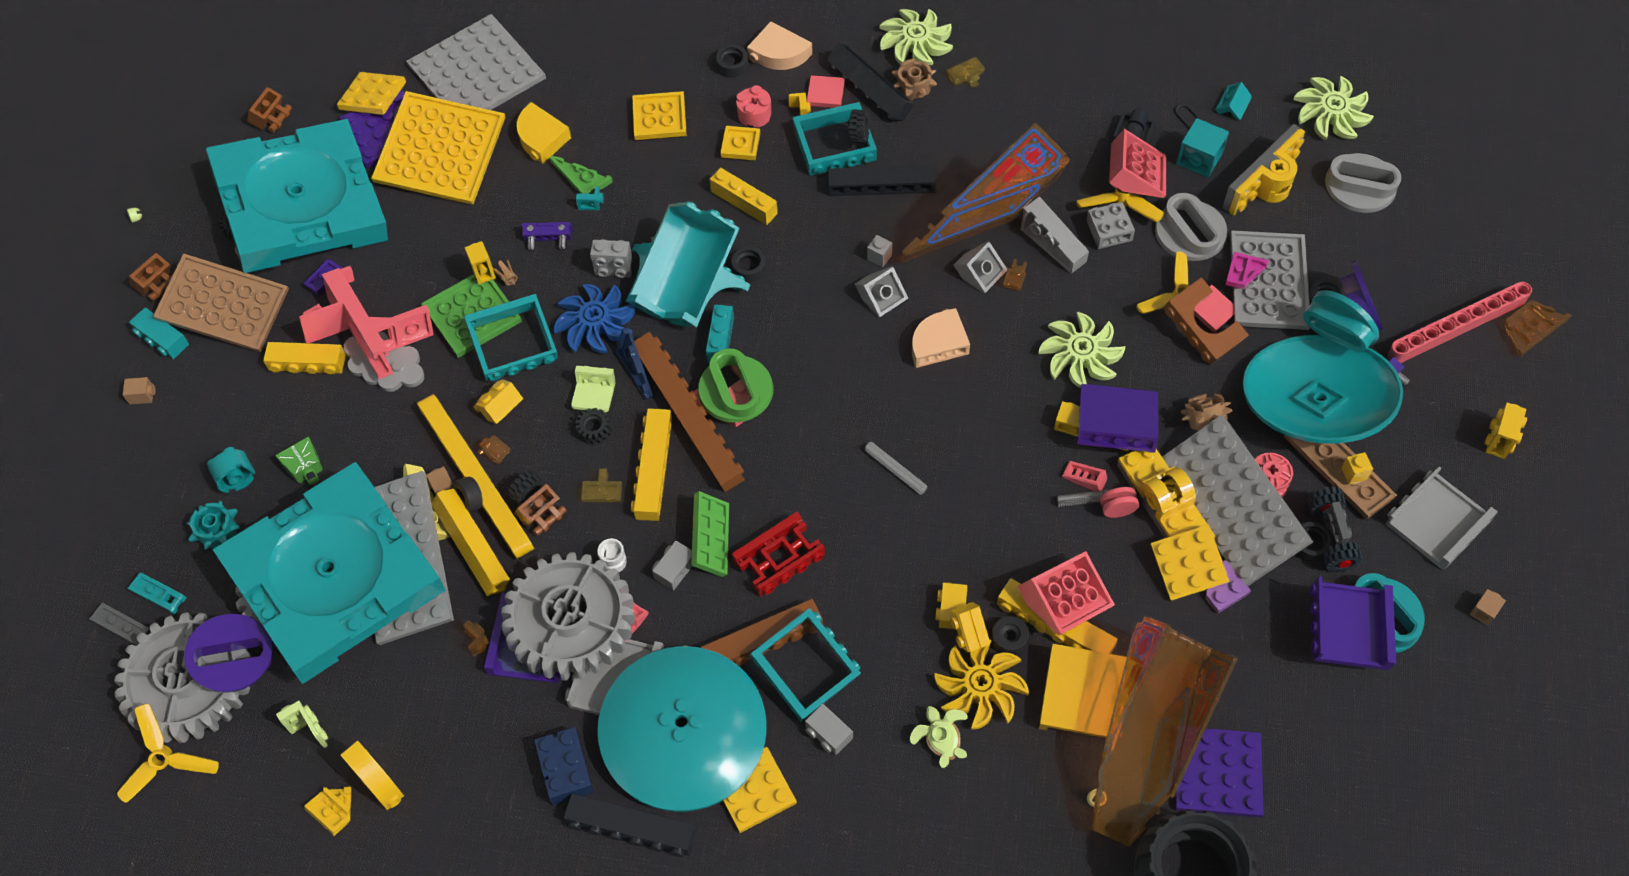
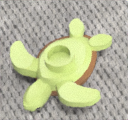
(941, 734)

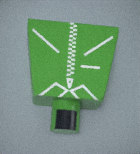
(301, 461)

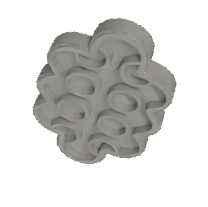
(402, 360)

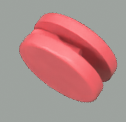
(1119, 502)

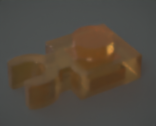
(1015, 276)

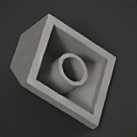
(981, 267)
(881, 291)

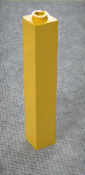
(470, 542)

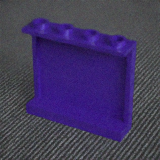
(1118, 418)
(1353, 625)

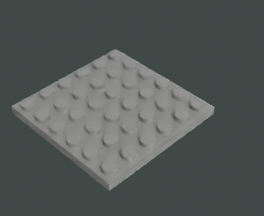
(477, 66)

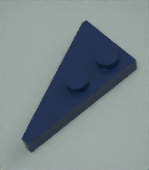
(630, 358)

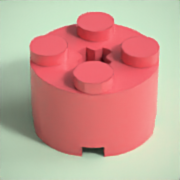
(754, 106)

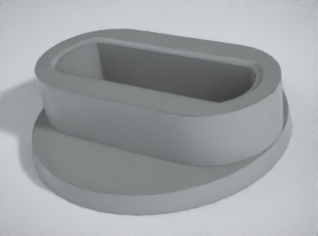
(1358, 193)
(1176, 235)

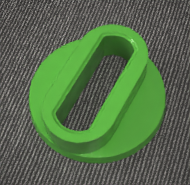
(716, 396)

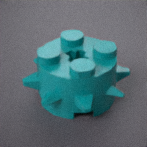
(213, 525)

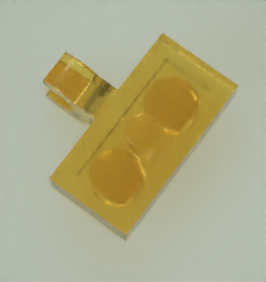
(965, 71)
(602, 489)

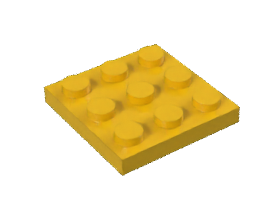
(371, 93)
(659, 115)
(1189, 562)
(761, 796)

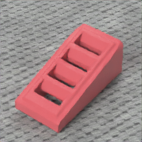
(1092, 483)

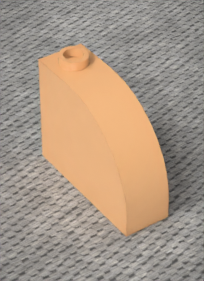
(779, 48)
(939, 339)

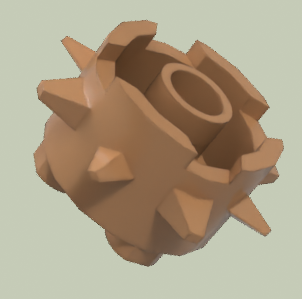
(914, 79)
(1204, 410)

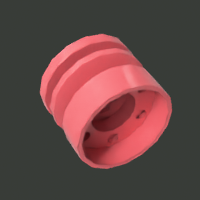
(1277, 470)

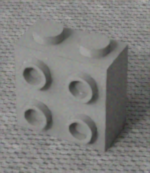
(1110, 225)
(611, 258)

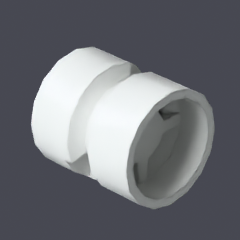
(613, 554)

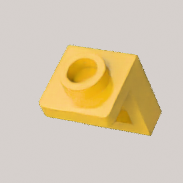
(799, 100)

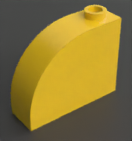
(541, 133)
(372, 775)

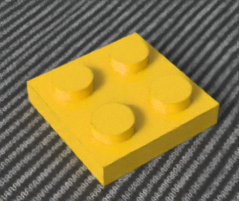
(740, 143)

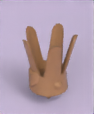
(509, 276)

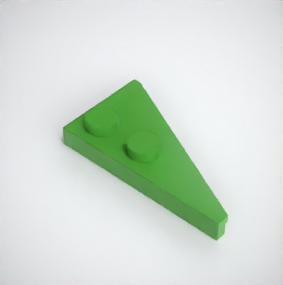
(580, 177)

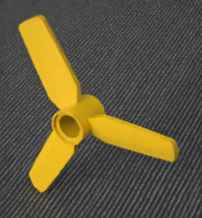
(1133, 201)
(1180, 281)
(155, 743)

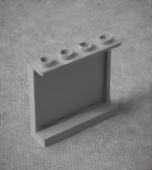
(1438, 519)
(589, 692)

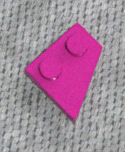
(1244, 270)

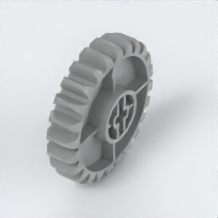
(572, 637)
(160, 677)

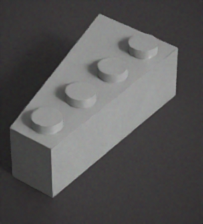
(1053, 236)

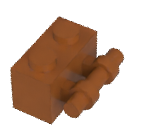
(265, 108)
(149, 275)
(536, 506)

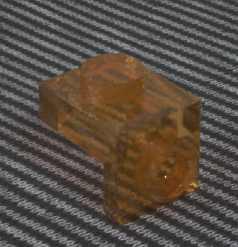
(494, 448)
(476, 632)

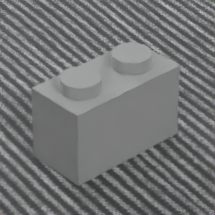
(673, 565)
(828, 730)

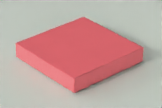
(825, 91)
(1214, 310)

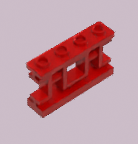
(771, 541)

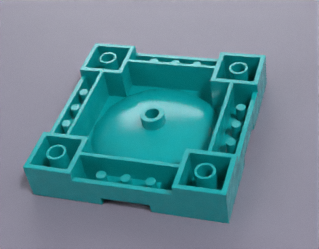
(296, 194)
(321, 613)

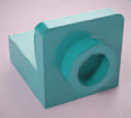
(590, 201)

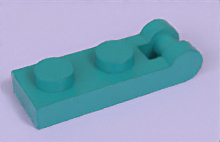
(156, 593)

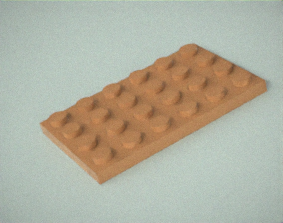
(221, 302)

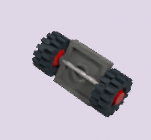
(1342, 553)

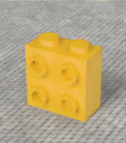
(1505, 430)

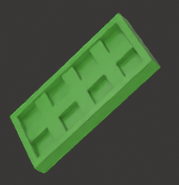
(710, 534)

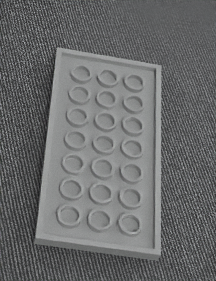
(1238, 501)
(412, 507)

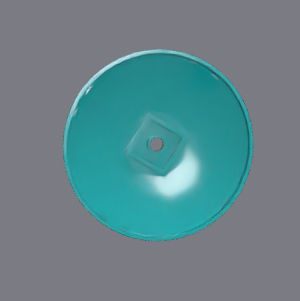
(1293, 374)
(688, 764)

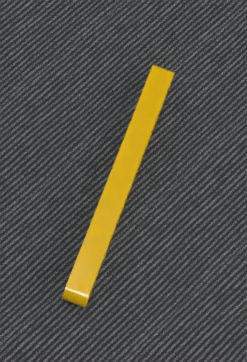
(470, 467)

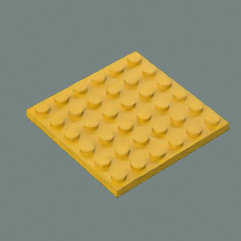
(439, 148)

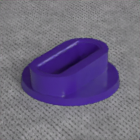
(1358, 292)
(223, 635)

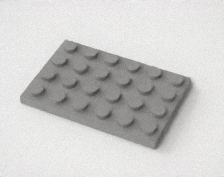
(1281, 290)

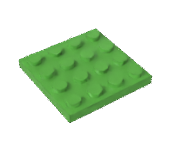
(464, 298)

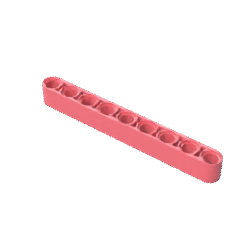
(1460, 322)

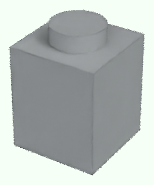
(879, 251)

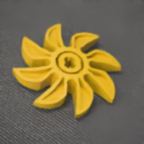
(991, 684)

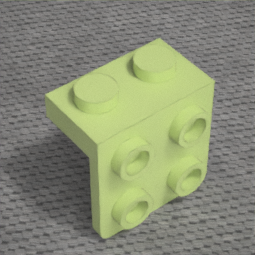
(593, 388)
(297, 716)

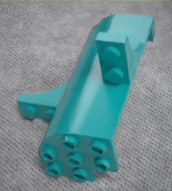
(685, 265)

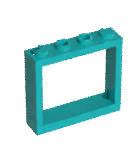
(827, 118)
(503, 311)
(779, 684)

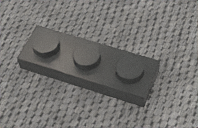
(118, 623)

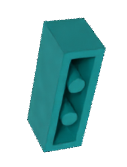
(720, 330)
(158, 334)

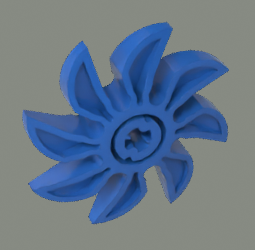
(593, 318)

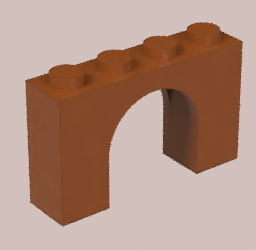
(1182, 313)

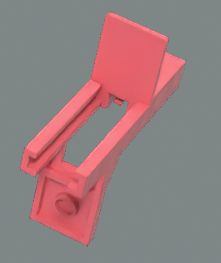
(348, 313)

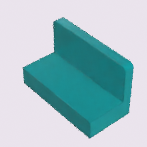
(1234, 100)

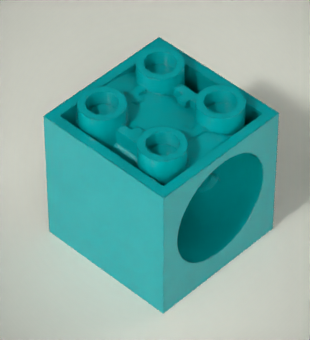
(1202, 148)

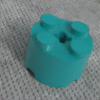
(231, 470)

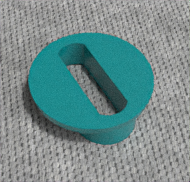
(1341, 321)
(1406, 608)

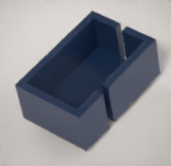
(563, 766)

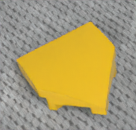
(331, 808)

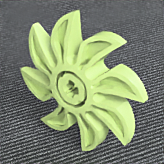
(915, 36)
(1333, 108)
(1081, 350)

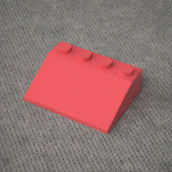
(1137, 166)
(1067, 594)

